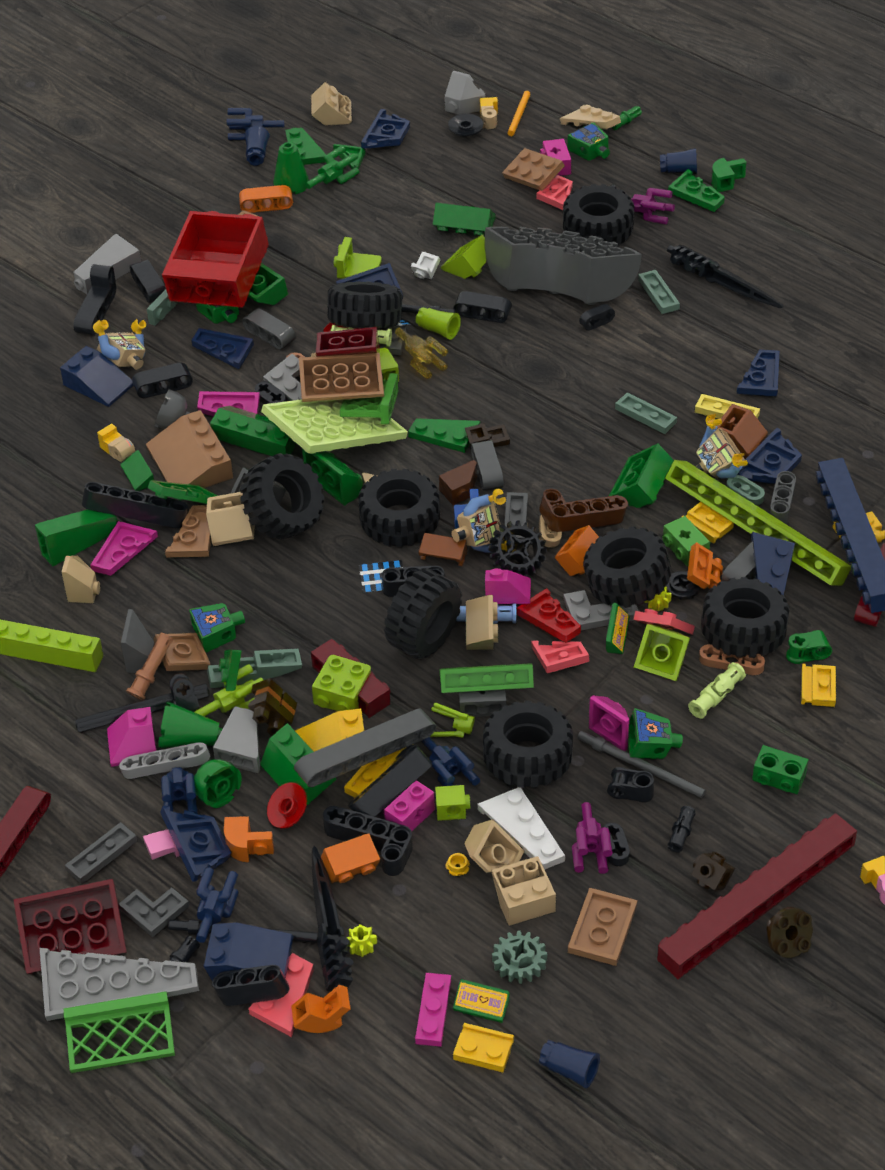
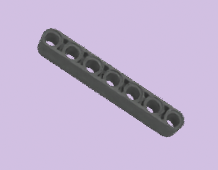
(364, 747)

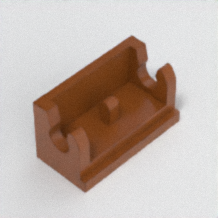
(443, 547)

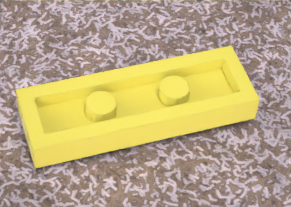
(711, 405)

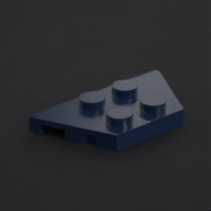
(385, 131)
(770, 459)
(196, 840)

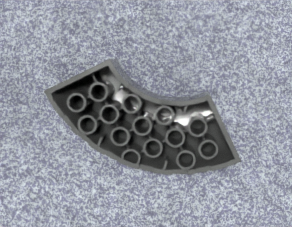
(560, 263)

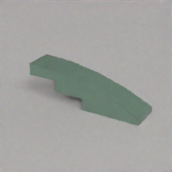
(265, 665)

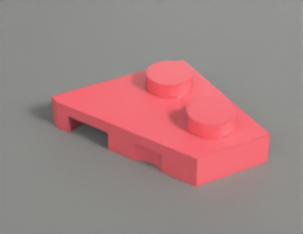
(667, 620)
(560, 655)

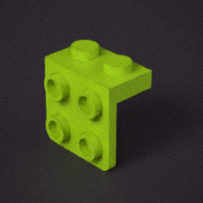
(352, 263)
(339, 683)

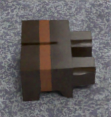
(272, 705)

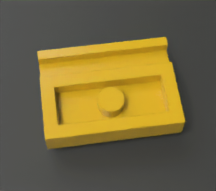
(709, 522)
(818, 685)
(483, 1047)

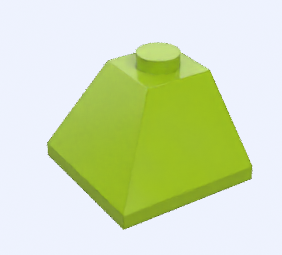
(467, 259)
(661, 651)

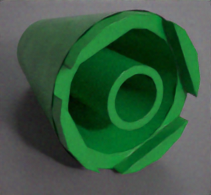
(290, 169)
(186, 727)

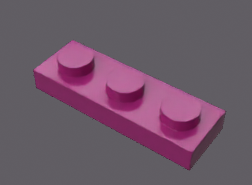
(433, 1009)

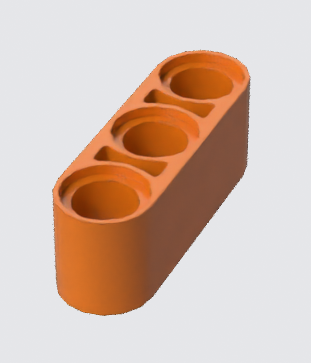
(266, 198)

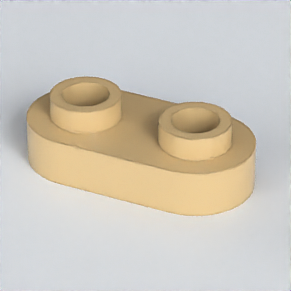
(552, 538)

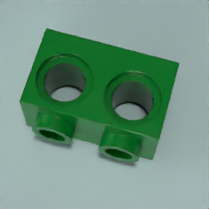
(780, 769)

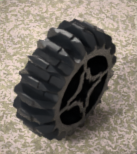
(508, 533)

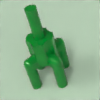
(334, 168)

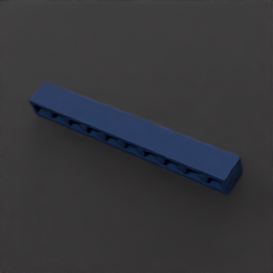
(855, 531)

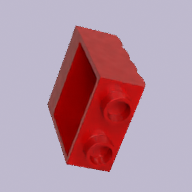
(216, 259)

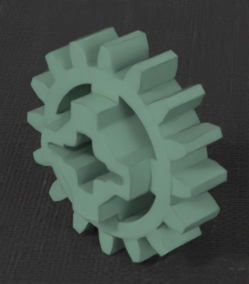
(522, 954)

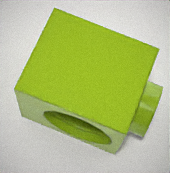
(451, 802)

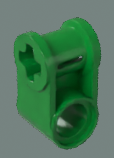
(810, 647)

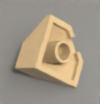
(79, 580)
(492, 846)

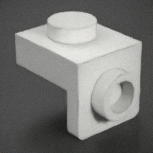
(425, 265)

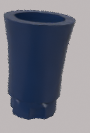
(256, 144)
(679, 161)
(570, 1062)

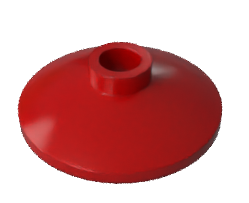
(286, 805)

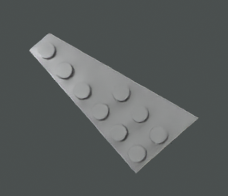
(96, 978)

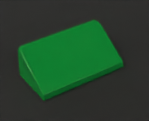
(137, 471)

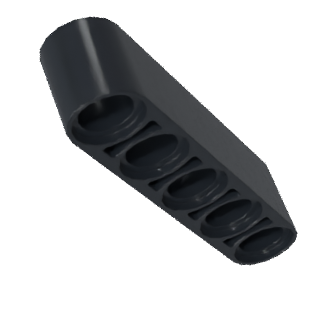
(134, 505)

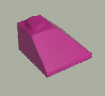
(507, 587)
(609, 721)
(131, 735)

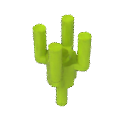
(228, 700)

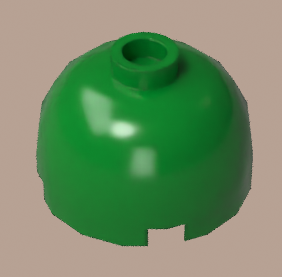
(217, 782)

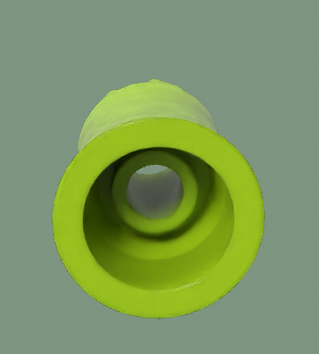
(440, 322)

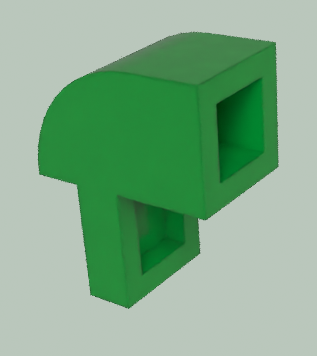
(726, 172)

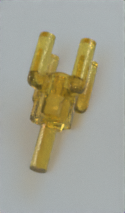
(422, 352)

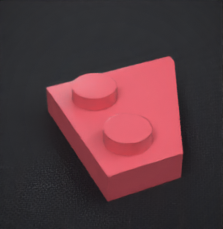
(556, 192)

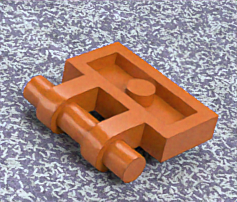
(702, 567)

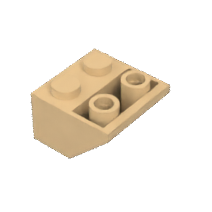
(330, 106)
(227, 519)
(480, 629)
(524, 890)

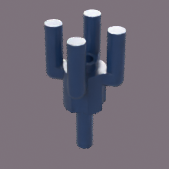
(249, 121)
(449, 763)
(178, 786)
(214, 903)

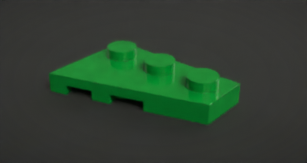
(307, 147)
(696, 192)
(442, 432)
(180, 491)

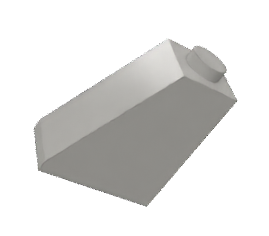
(239, 741)

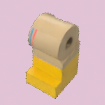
(489, 112)
(114, 443)

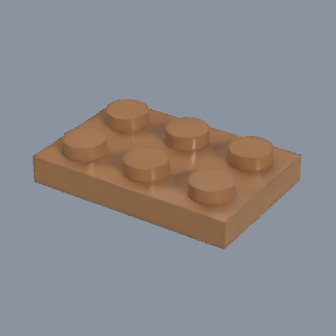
(533, 169)
(602, 926)

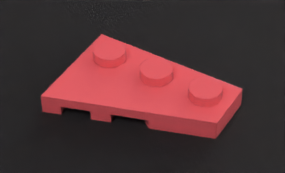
(279, 1012)

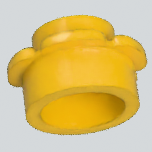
(457, 860)

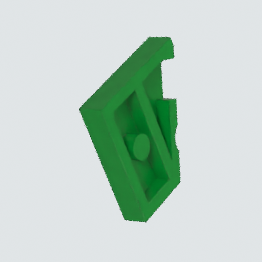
(229, 668)

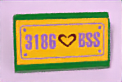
(617, 630)
(481, 1000)

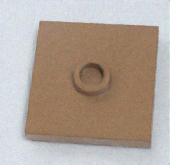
(185, 653)

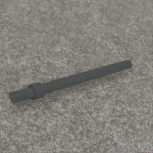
(600, 745)

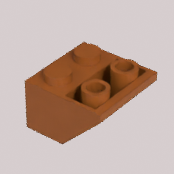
(743, 429)

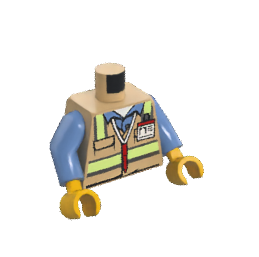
(122, 347)
(719, 452)
(479, 522)

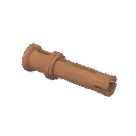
(146, 675)

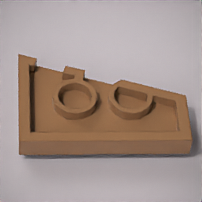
(193, 537)

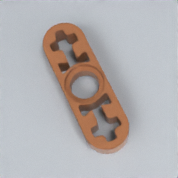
(715, 662)

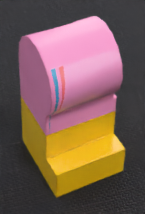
(875, 873)

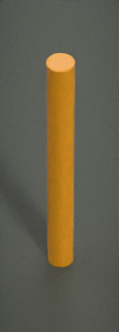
(518, 114)

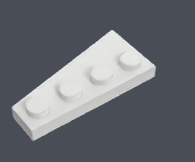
(523, 824)

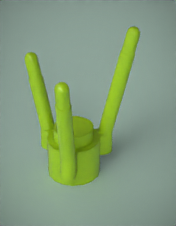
(462, 721)

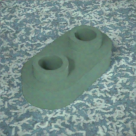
(746, 489)

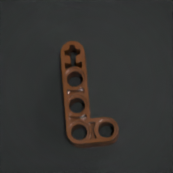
(573, 515)

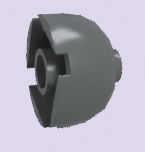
(171, 409)

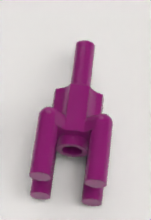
(648, 204)
(591, 839)

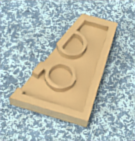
(588, 115)

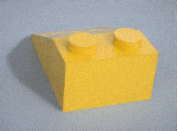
(332, 728)

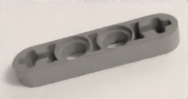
(190, 756)

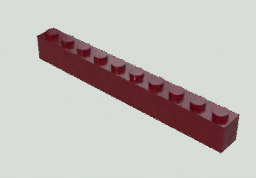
(755, 895)

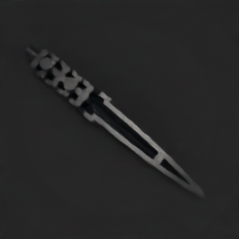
(713, 272)
(331, 937)

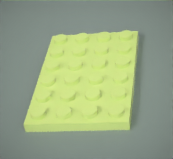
(320, 428)

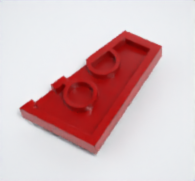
(549, 616)

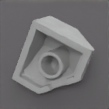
(462, 94)

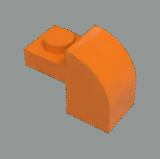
(243, 841)
(321, 1014)

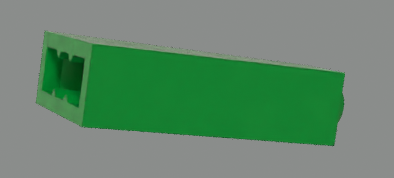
(72, 533)

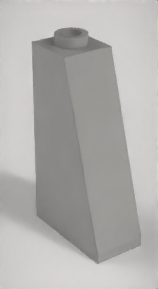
(113, 253)

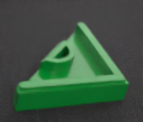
(349, 150)

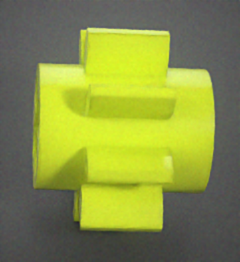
(660, 601)
(361, 940)

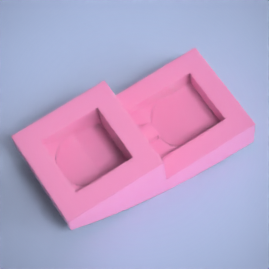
(160, 844)

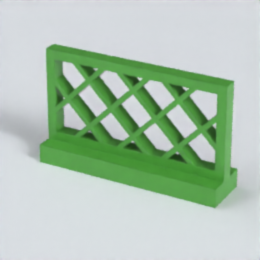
(381, 407)
(486, 678)
(120, 1011)

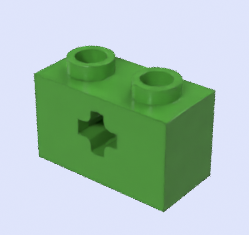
(680, 536)

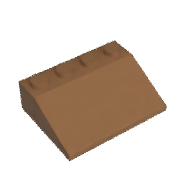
(341, 377)
(190, 452)

